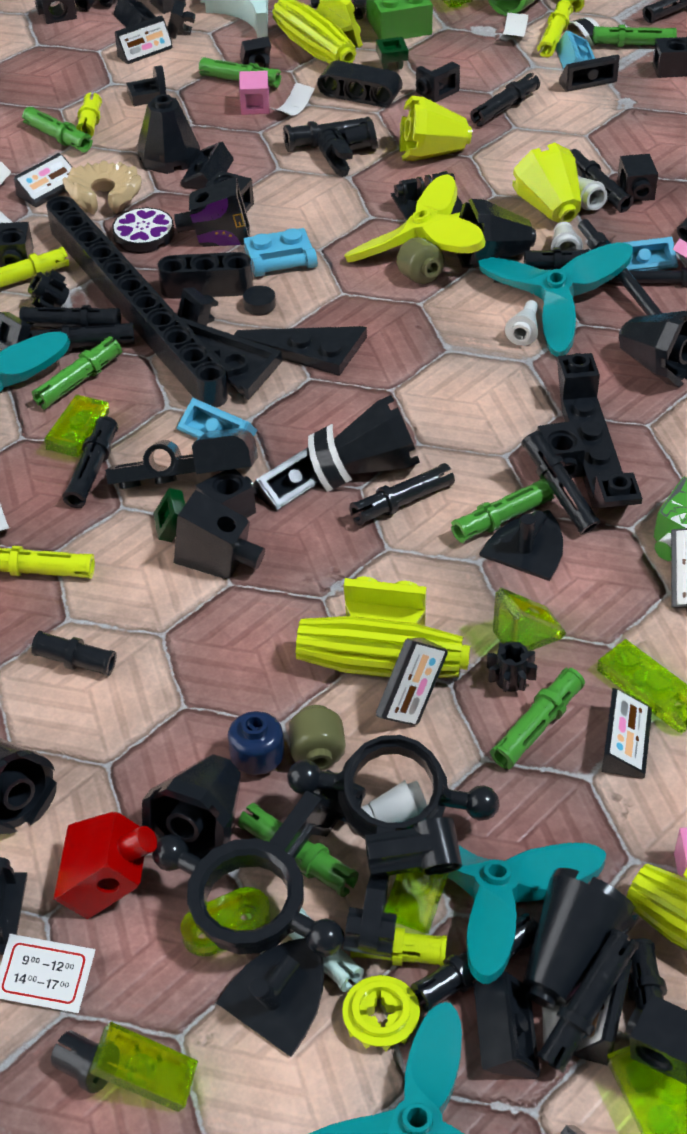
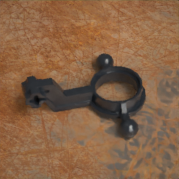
(313, 814)
(371, 928)

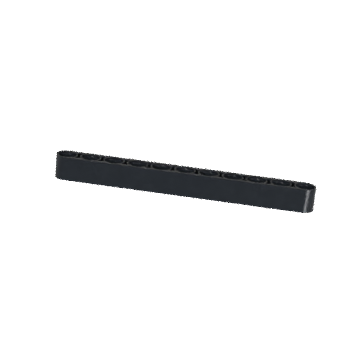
(138, 302)

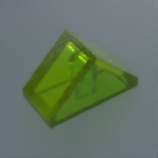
(524, 621)

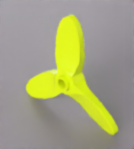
(429, 222)

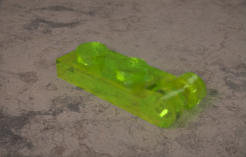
(647, 682)

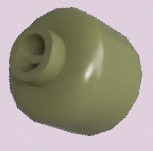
(420, 260)
(317, 736)

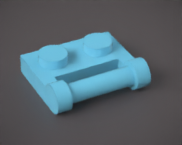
(280, 251)

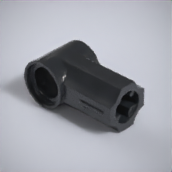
(424, 848)

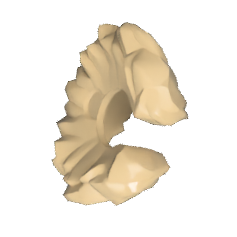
(118, 178)

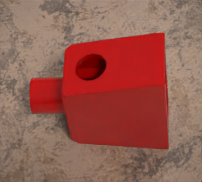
(101, 862)

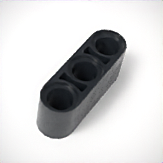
(360, 83)
(208, 273)

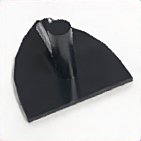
(528, 544)
(278, 993)

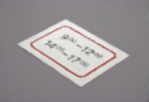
(45, 973)

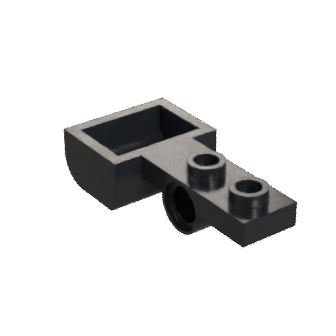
(211, 453)

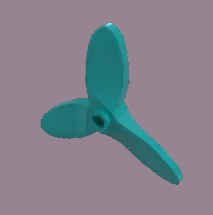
(560, 285)
(31, 357)
(500, 884)
(428, 1082)

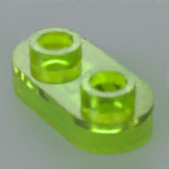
(227, 912)

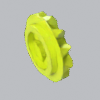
(396, 999)

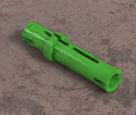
(626, 35)
(231, 70)
(63, 131)
(87, 365)
(491, 515)
(548, 705)
(313, 859)

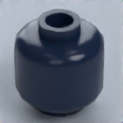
(256, 742)

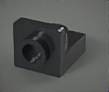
(438, 83)

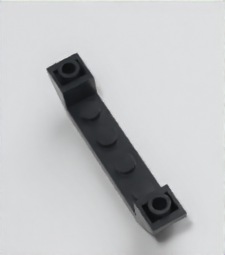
(579, 403)

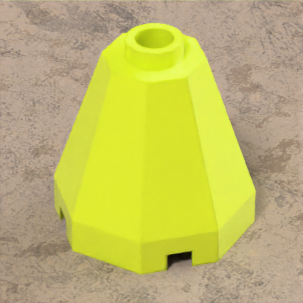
(431, 130)
(549, 182)

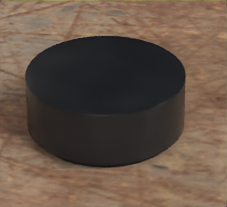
(259, 300)

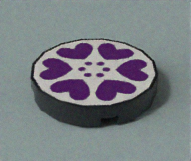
(143, 229)

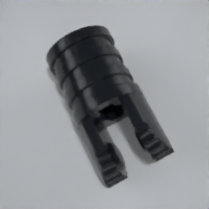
(334, 149)

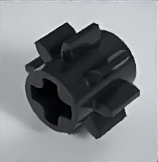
(48, 289)
(511, 666)

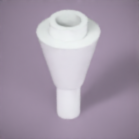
(523, 327)

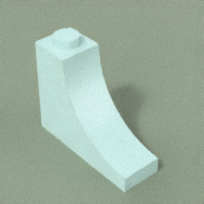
(252, 11)

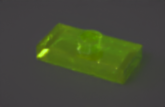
(416, 899)
(144, 1066)

